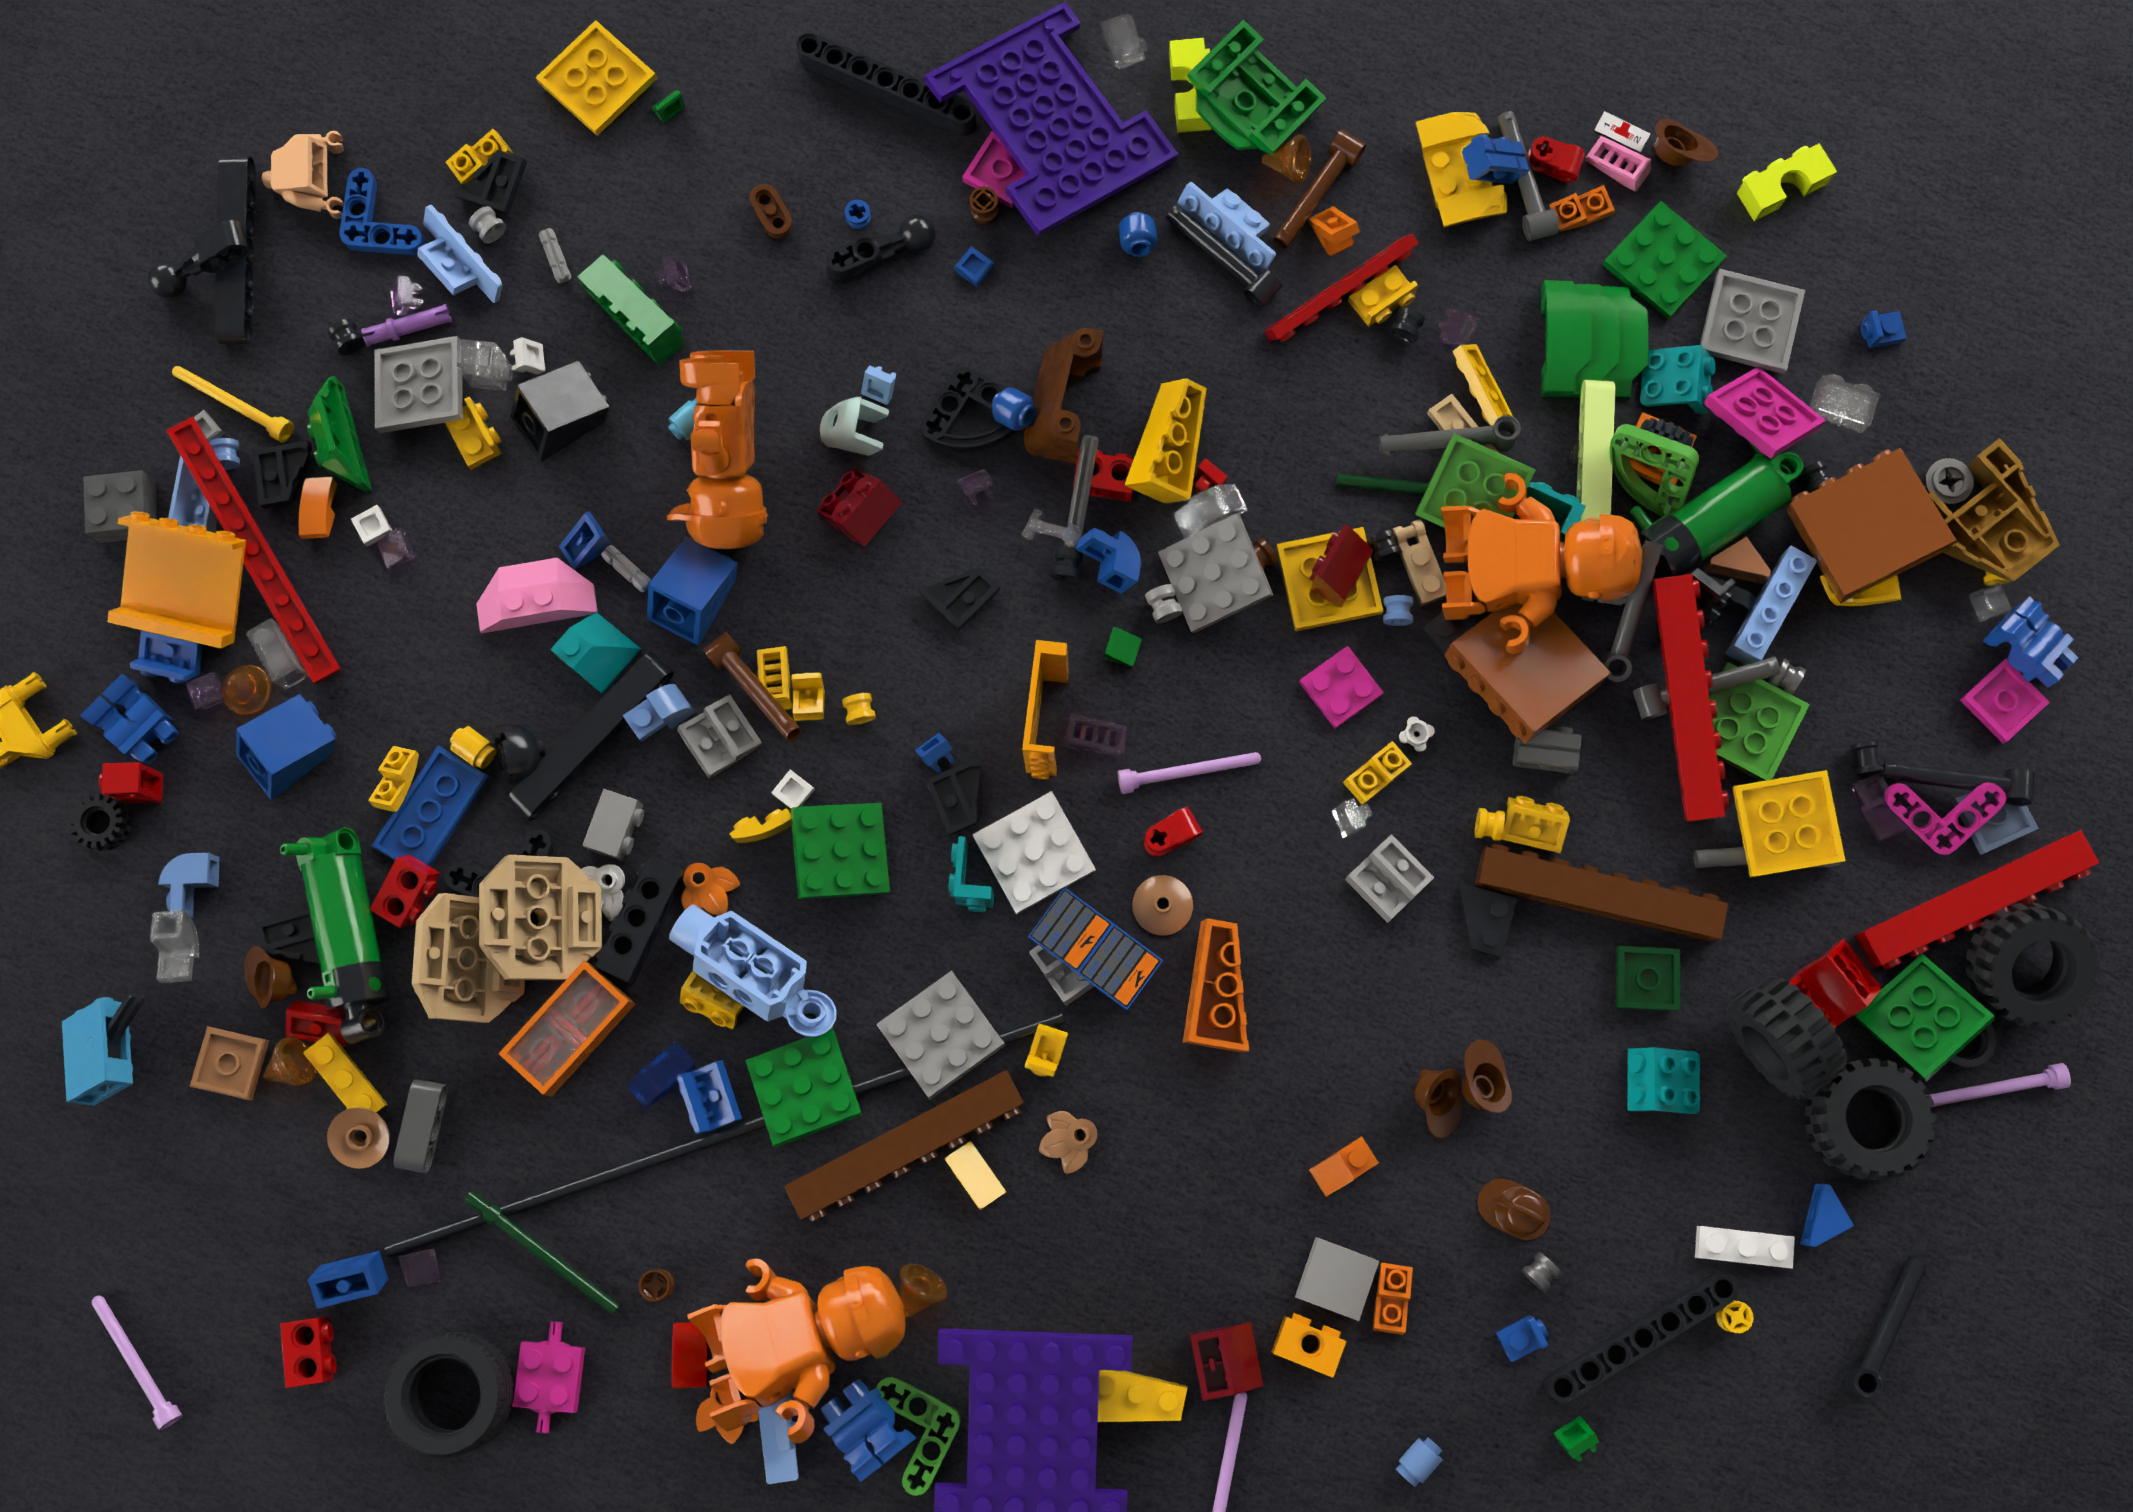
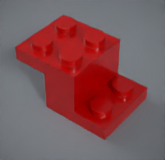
(1837, 983)

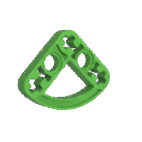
(1673, 467)

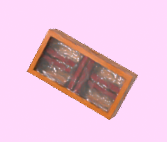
(567, 1029)

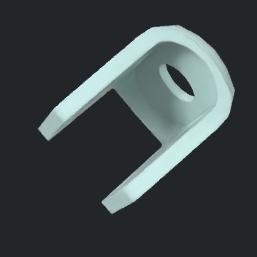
(843, 433)

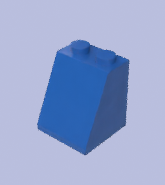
(690, 590)
(284, 744)

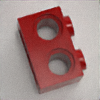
(1103, 483)
(131, 783)
(399, 886)
(298, 1352)

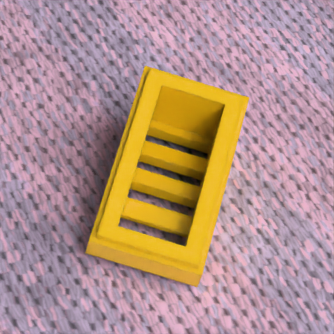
(782, 693)

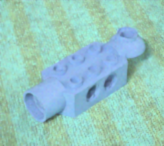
(752, 969)

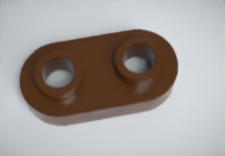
(772, 212)

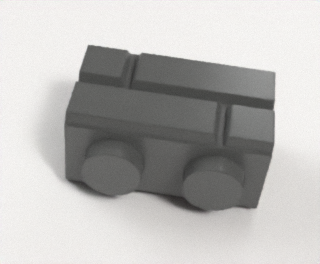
(1550, 751)

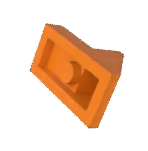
(1334, 229)
(1343, 1166)

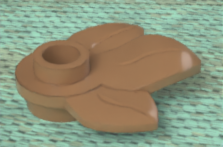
(1064, 1143)

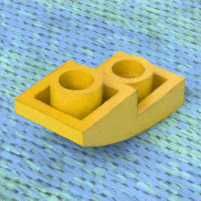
(470, 159)
(1377, 773)
(398, 774)
(751, 829)

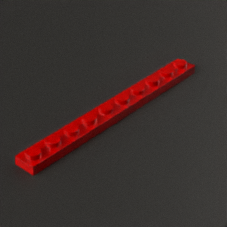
(258, 555)

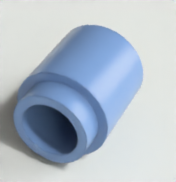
(1419, 1461)

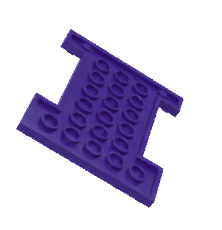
(1053, 120)
(1032, 1420)

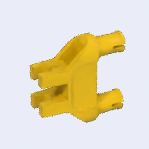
(19, 731)

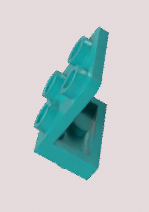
(1678, 377)
(1564, 507)
(973, 896)
(1663, 1080)

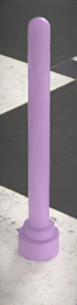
(1131, 780)
(2055, 1076)
(164, 1412)
(1230, 1452)

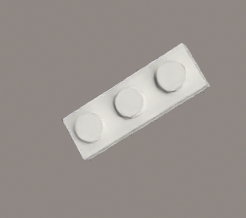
(1744, 1247)

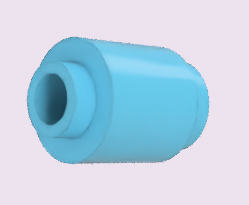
(682, 420)

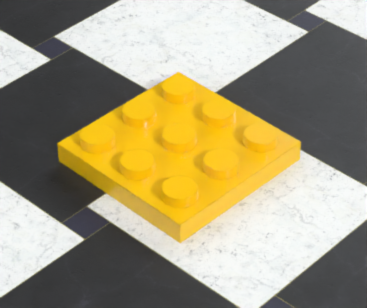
(596, 78)
(1311, 610)
(1788, 823)

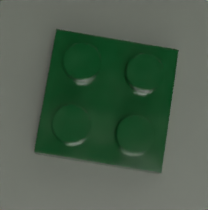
(1647, 978)

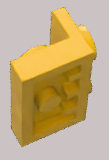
(1382, 296)
(473, 436)
(1535, 824)
(704, 998)

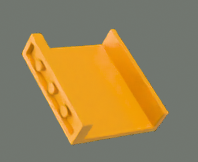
(180, 580)
(1048, 665)

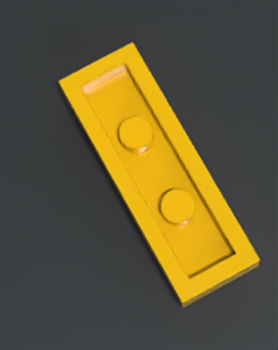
(1481, 382)
(343, 1075)

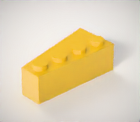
(1169, 443)
(1137, 1397)

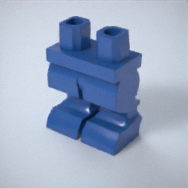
(2033, 643)
(139, 727)
(864, 1423)

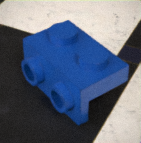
(168, 657)
(709, 1097)

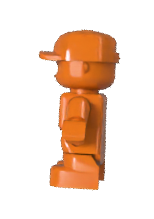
(724, 500)
(1525, 560)
(791, 1341)

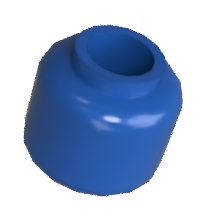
(1138, 234)
(1013, 409)

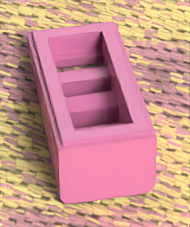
(1625, 176)

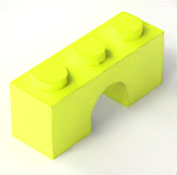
(1183, 58)
(1806, 169)

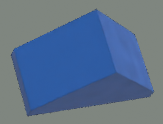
(584, 542)
(1825, 1217)

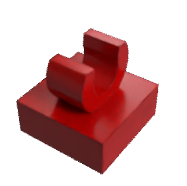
(1209, 476)

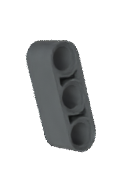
(420, 1126)

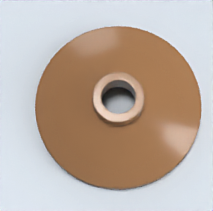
(1157, 920)
(346, 1144)

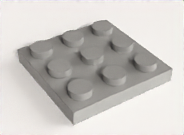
(1752, 321)
(418, 385)
(1215, 573)
(940, 1035)

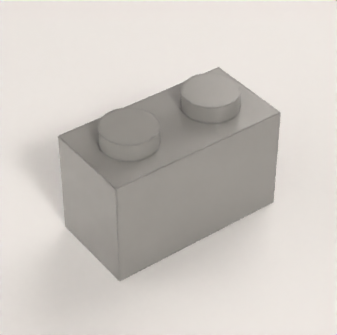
(614, 825)

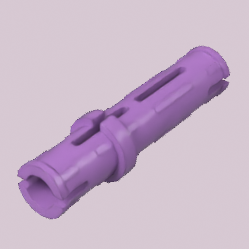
(402, 326)

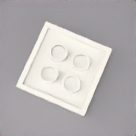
(1034, 852)

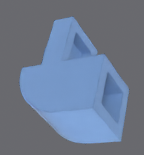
(661, 708)
(184, 875)

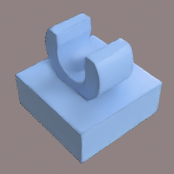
(878, 384)

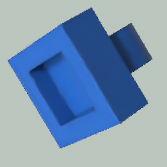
(934, 750)

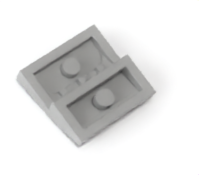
(719, 736)
(1389, 878)
(1063, 979)
(1337, 1278)

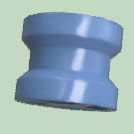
(226, 451)
(1398, 610)

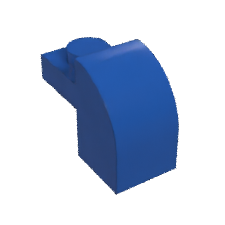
(1117, 555)

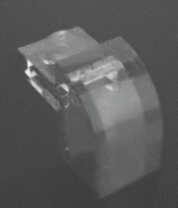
(1123, 40)
(1209, 508)
(177, 944)

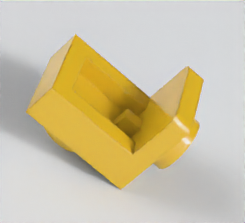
(808, 696)
(1046, 1050)

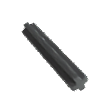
(1083, 482)

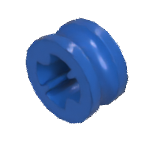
(853, 221)

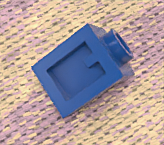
(1883, 329)
(1522, 1337)

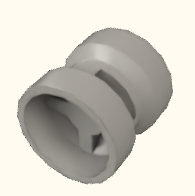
(1163, 603)

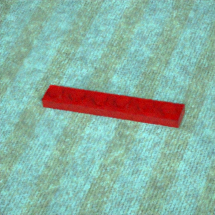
(1351, 282)

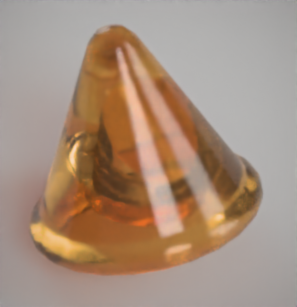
(1291, 159)
(246, 689)
(290, 1064)
(920, 1288)

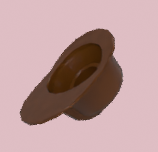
(1680, 145)
(267, 977)
(1485, 1078)
(1441, 1100)
(1514, 1209)

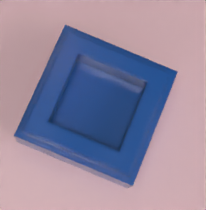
(974, 266)

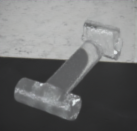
(1035, 524)

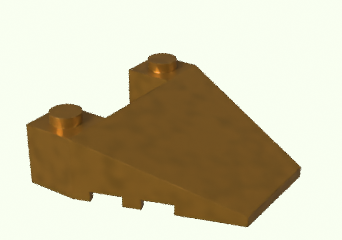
(2002, 524)

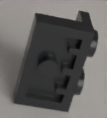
(1712, 597)

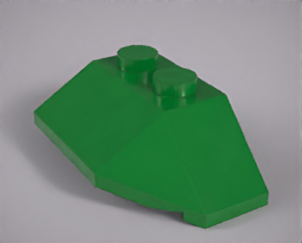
(336, 435)

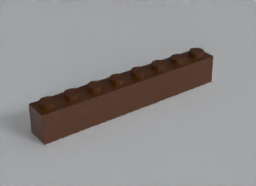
(1601, 894)
(903, 1146)

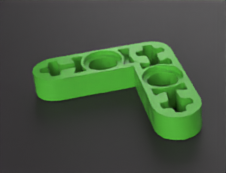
(929, 1421)

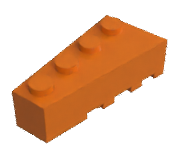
(1216, 993)

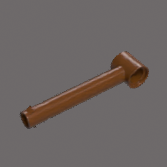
(1344, 150)
(724, 653)

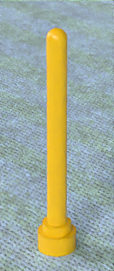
(278, 427)

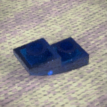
(660, 1074)

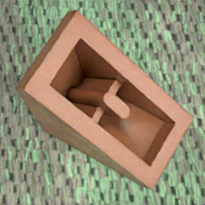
(1739, 562)

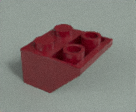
(859, 506)
(1342, 567)
(1226, 1361)

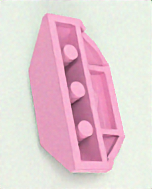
(534, 595)

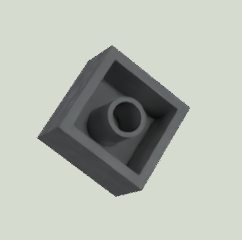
(114, 497)

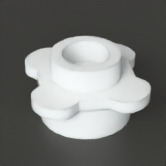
(1425, 731)

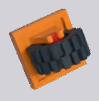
(1663, 429)

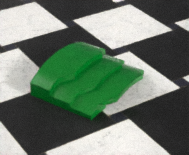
(1248, 96)
(1592, 336)

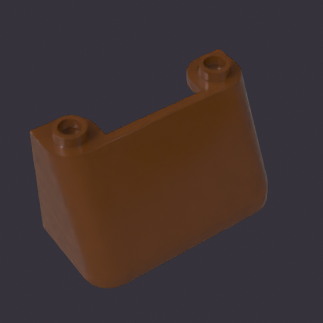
(1055, 430)

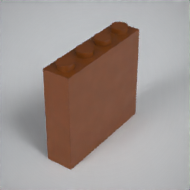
(1870, 524)
(1529, 686)

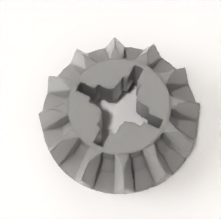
(1955, 471)

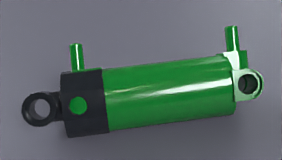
(1720, 512)
(343, 932)

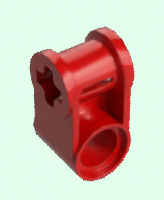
(1558, 159)
(1176, 830)

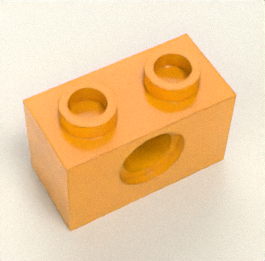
(1323, 1359)

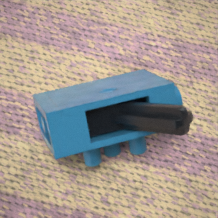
(99, 1049)

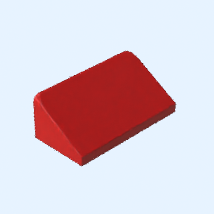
(312, 1022)
(688, 1356)

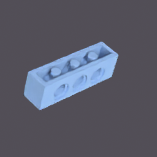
(1771, 606)

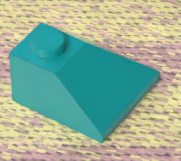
(596, 651)

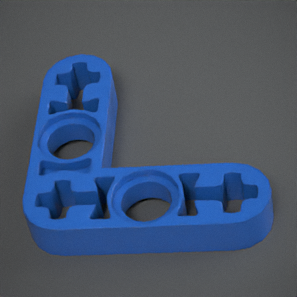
(364, 225)

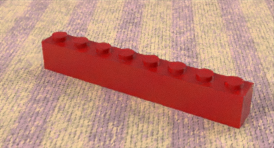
(1689, 697)
(1977, 899)

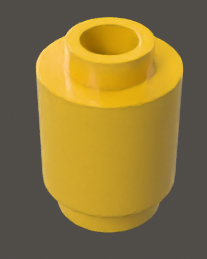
(472, 747)

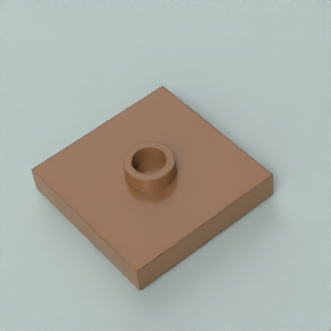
(229, 1063)

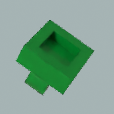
(1577, 1438)

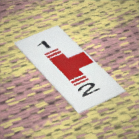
(1622, 131)

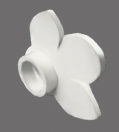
(610, 894)

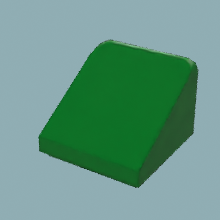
(669, 106)
(1122, 647)

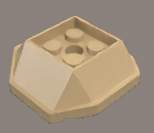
(566, 913)
(452, 988)

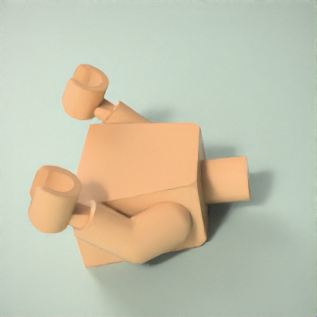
(301, 171)

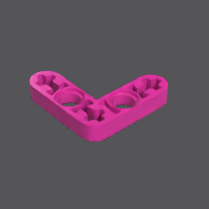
(1940, 826)

